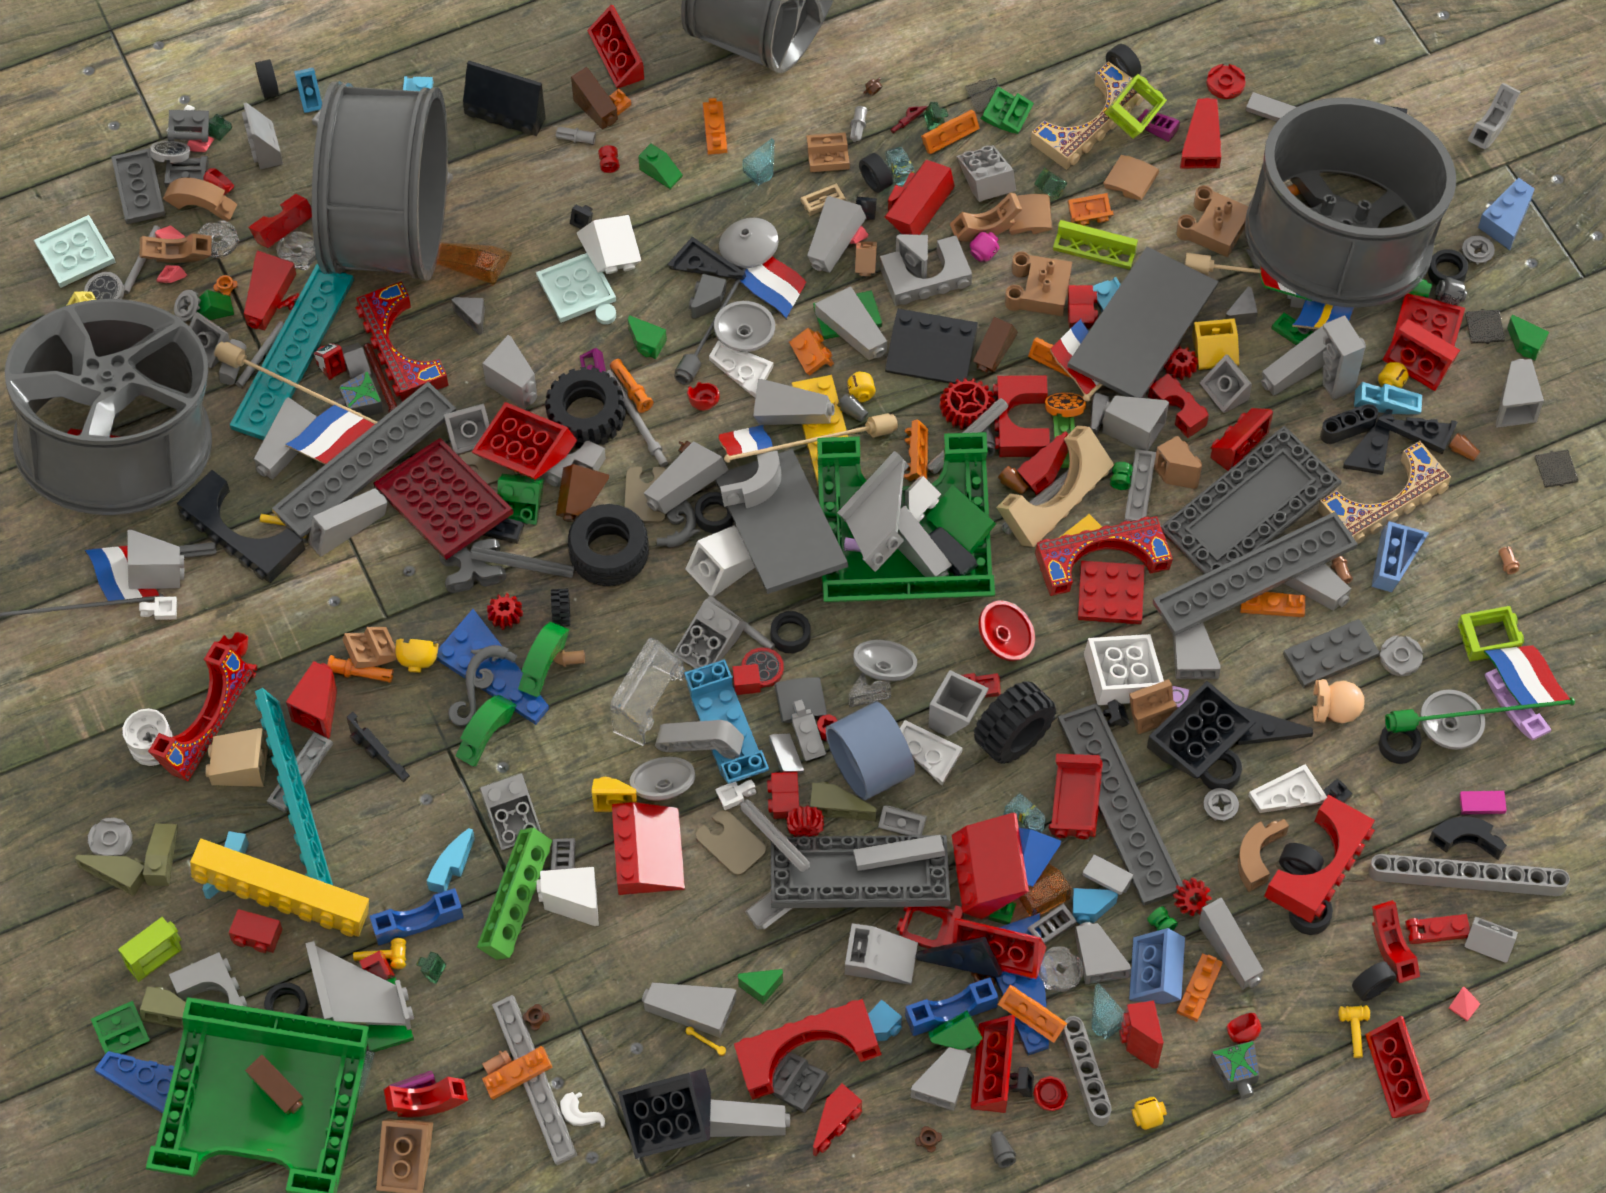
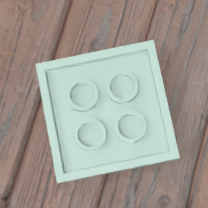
(74, 251)
(575, 287)

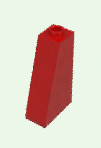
(1203, 141)
(267, 288)

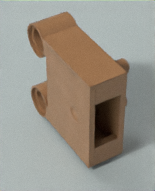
(1219, 225)
(1045, 285)

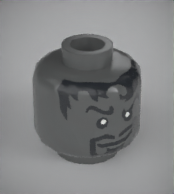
(1450, 291)

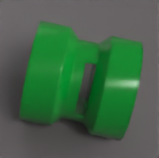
(1121, 476)
(1161, 919)

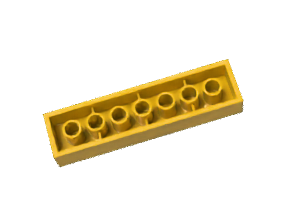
(279, 888)

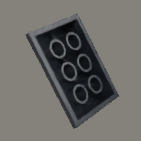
(503, 98)
(931, 346)
(1199, 731)
(668, 1113)

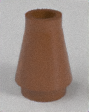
(1464, 447)
(1012, 480)

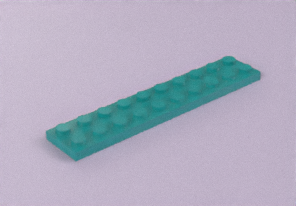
(292, 351)
(294, 790)

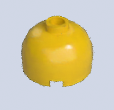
(416, 654)

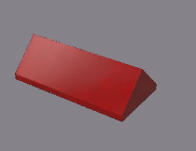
(616, 49)
(921, 198)
(1013, 950)
(993, 1065)
(1398, 1068)

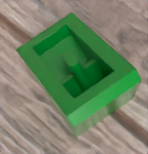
(215, 305)
(761, 983)

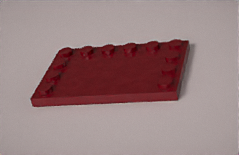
(443, 498)

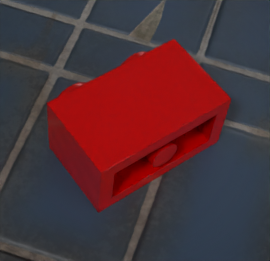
(255, 931)

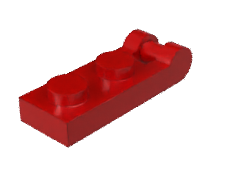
(1438, 928)

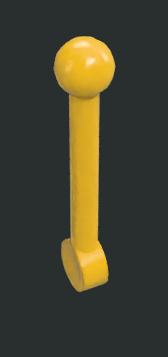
(721, 1051)

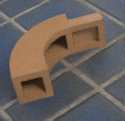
(200, 193)
(997, 220)
(182, 250)
(1250, 866)

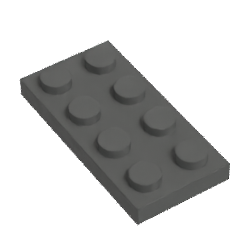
(138, 186)
(1331, 653)

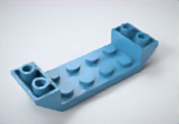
(716, 700)

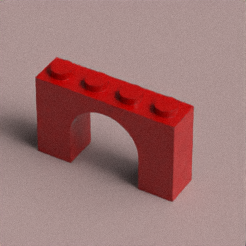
(1012, 439)

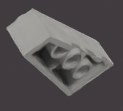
(1342, 357)

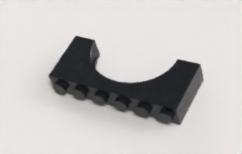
(264, 556)

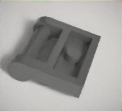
(188, 121)
(190, 168)

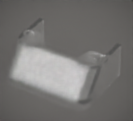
(642, 689)

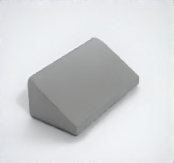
(785, 753)
(902, 821)

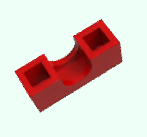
(272, 229)
(1192, 415)

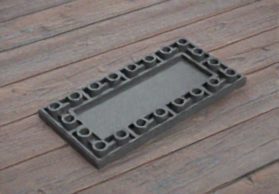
(1142, 324)
(1251, 502)
(786, 532)
(837, 883)

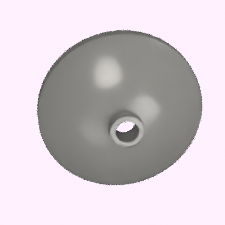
(749, 242)
(746, 319)
(885, 660)
(1464, 730)
(662, 778)

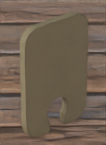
(487, 470)
(635, 495)
(735, 847)

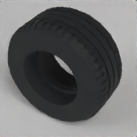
(608, 520)

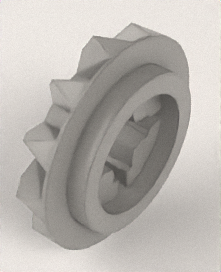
(1475, 242)
(182, 303)
(1227, 797)

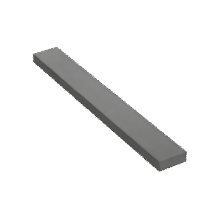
(537, 1088)

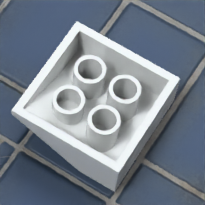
(1121, 666)

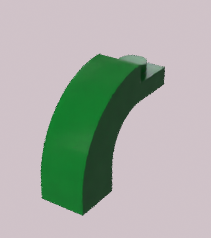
(538, 661)
(488, 718)

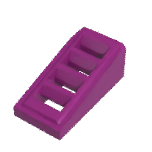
(1166, 121)

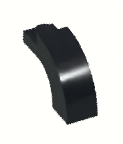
(1467, 830)

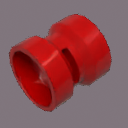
(609, 161)

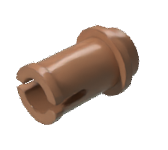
(1510, 564)
(1341, 569)
(497, 1062)

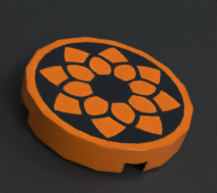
(1066, 404)

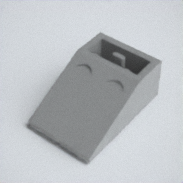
(261, 138)
(987, 173)
(709, 635)
(509, 808)
(880, 955)

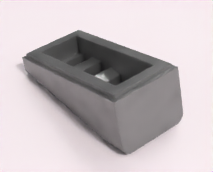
(1098, 404)
(563, 860)
(1065, 915)

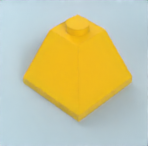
(611, 791)

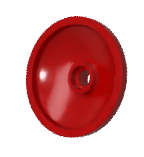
(1006, 630)

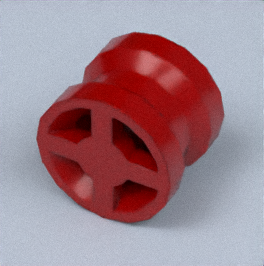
(822, 724)

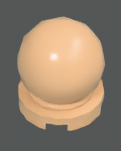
(1339, 701)

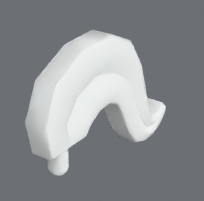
(572, 1115)

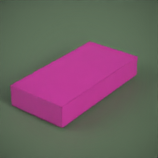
(1482, 802)

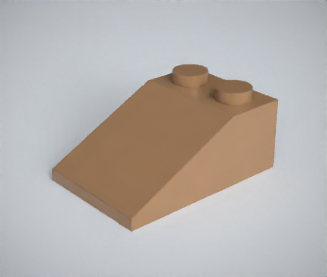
(403, 1155)

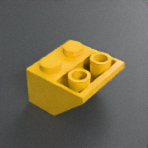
(1215, 340)

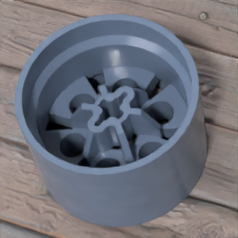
(870, 750)

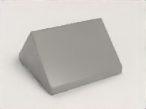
(914, 253)
(209, 335)
(1227, 385)
(466, 427)

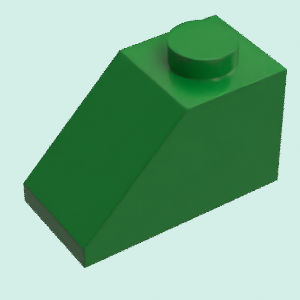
(659, 166)
(647, 337)
(1526, 337)
(957, 1032)

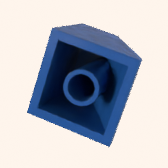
(1037, 852)

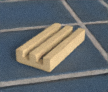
(817, 206)

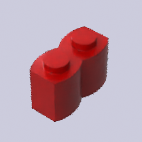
(1081, 305)
(784, 794)

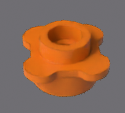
(225, 280)

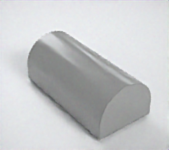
(227, 373)

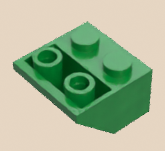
(522, 495)

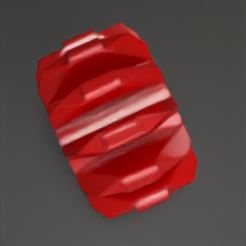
(1182, 363)
(504, 611)
(805, 821)
(1188, 890)

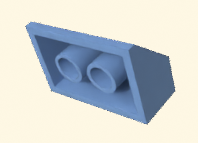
(1157, 967)

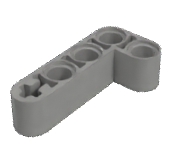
(700, 736)

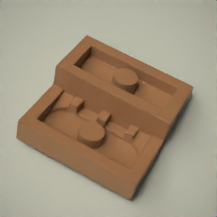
(828, 152)
(1131, 177)
(1034, 216)
(370, 648)
(1152, 706)

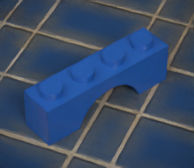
(399, 924)
(930, 1014)

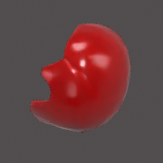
(219, 179)
(703, 396)
(238, 643)
(1244, 1028)
(1050, 1093)

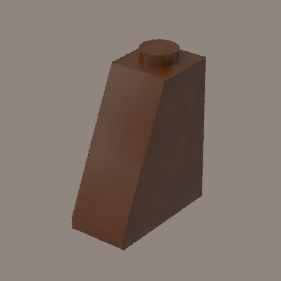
(593, 99)
(995, 345)
(578, 490)
(275, 1085)

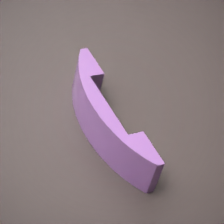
(1525, 720)

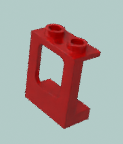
(946, 931)

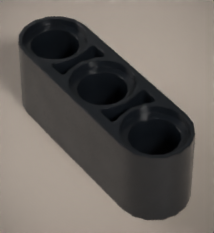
(1342, 431)
(957, 555)

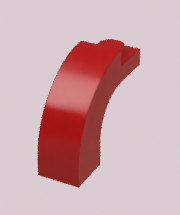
(1392, 943)
(426, 1100)

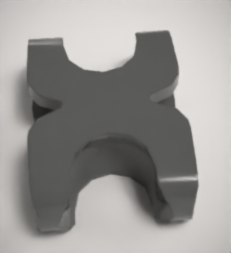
(473, 569)

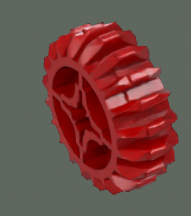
(964, 397)

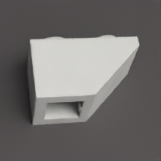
(920, 497)

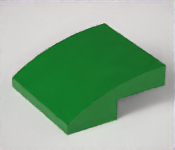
(1008, 116)
(120, 1029)

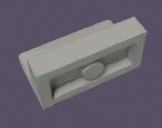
(1108, 875)
(762, 914)
(1491, 939)

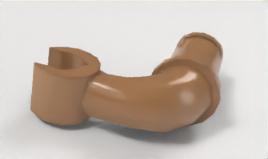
(567, 658)

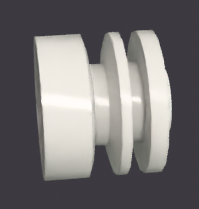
(141, 731)

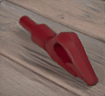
(909, 117)

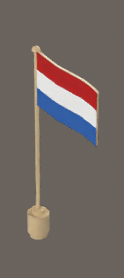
(1064, 350)
(328, 432)
(756, 441)

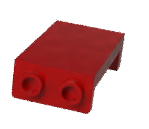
(1076, 796)

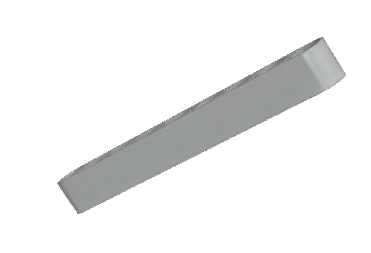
(1477, 869)

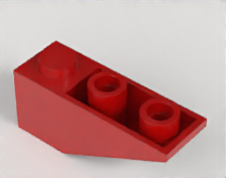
(1044, 466)
(838, 1111)

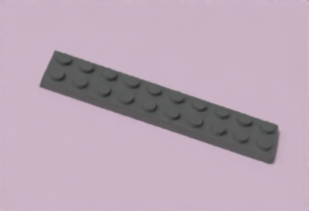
(364, 458)
(1254, 573)
(1123, 806)

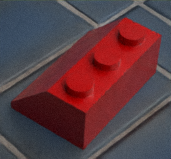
(1422, 354)
(1241, 437)
(1142, 1032)

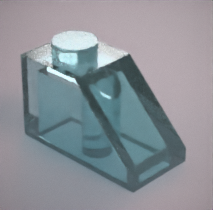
(760, 163)
(1105, 1014)

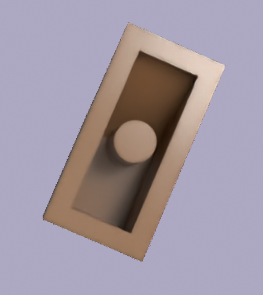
(865, 258)

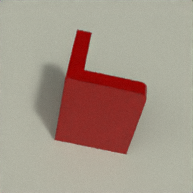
(746, 679)
(377, 965)

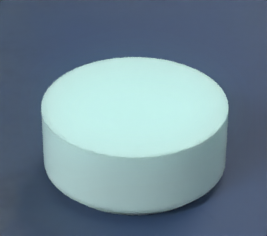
(605, 314)

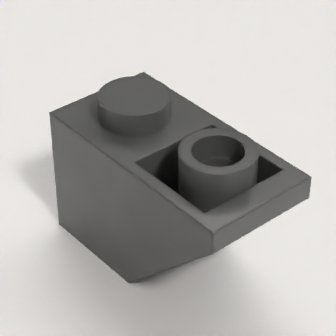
(708, 296)

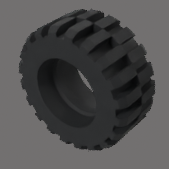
(587, 384)
(1014, 722)

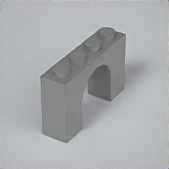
(908, 288)
(207, 975)

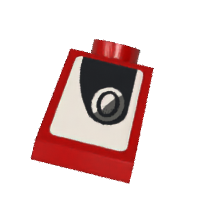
(330, 360)

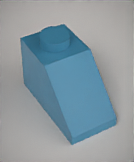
(308, 89)
(1091, 904)
(885, 1021)

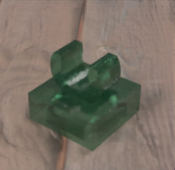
(934, 115)
(219, 127)
(431, 966)

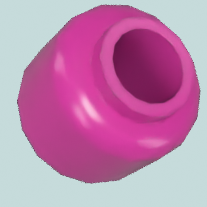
(984, 246)

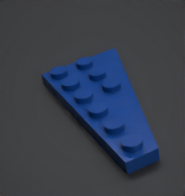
(474, 635)
(1034, 988)
(138, 1077)

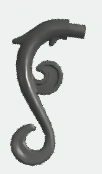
(689, 530)
(471, 681)

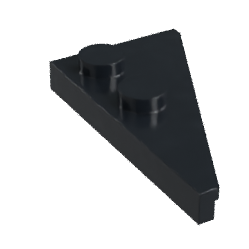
(700, 259)
(1429, 432)
(1371, 451)
(1272, 729)
(374, 747)
(968, 955)

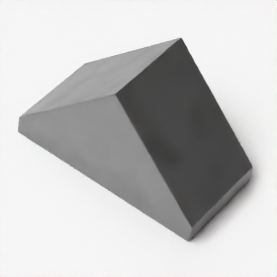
(1244, 309)
(470, 311)
(355, 360)

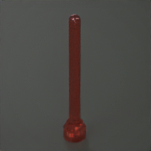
(380, 377)

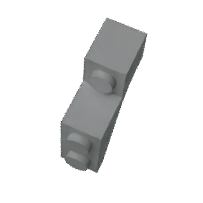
(588, 456)

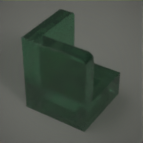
(1050, 183)

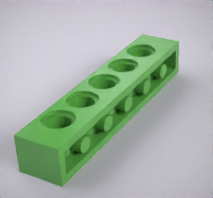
(514, 894)

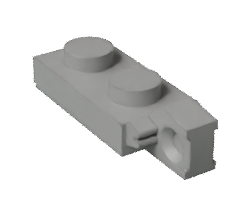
(807, 732)

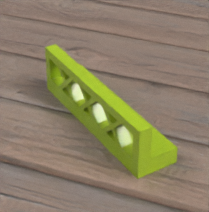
(1096, 240)

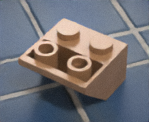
(1177, 464)

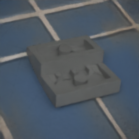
(796, 689)
(797, 1082)

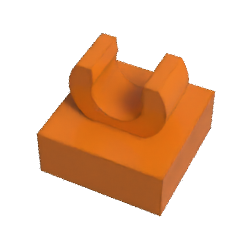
(620, 100)

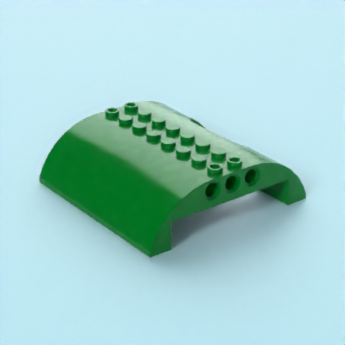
(897, 577)
(223, 1112)

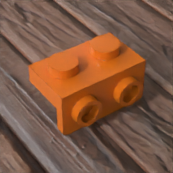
(1090, 209)
(811, 351)

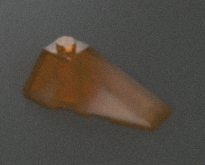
(474, 260)

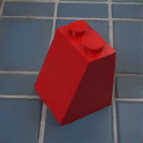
(314, 700)

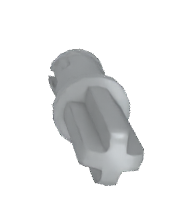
(858, 123)
(576, 135)

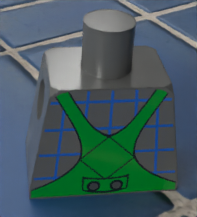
(360, 395)
(1237, 1067)

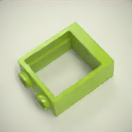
(1124, 118)
(1469, 621)
(151, 948)

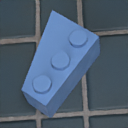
(1506, 214)
(1395, 552)

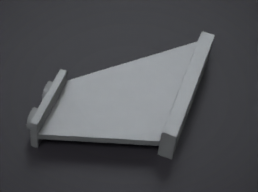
(876, 511)
(355, 994)

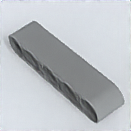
(1086, 1081)

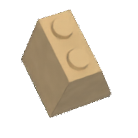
(238, 759)

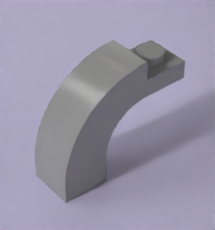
(1494, 120)
(758, 487)

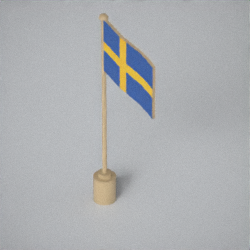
(1313, 313)

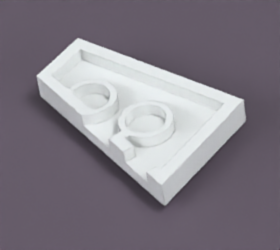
(741, 366)
(931, 751)
(1288, 791)

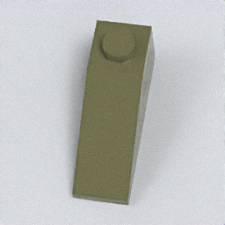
(839, 803)
(160, 855)
(115, 870)
(162, 1007)

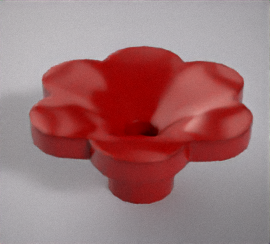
(289, 302)

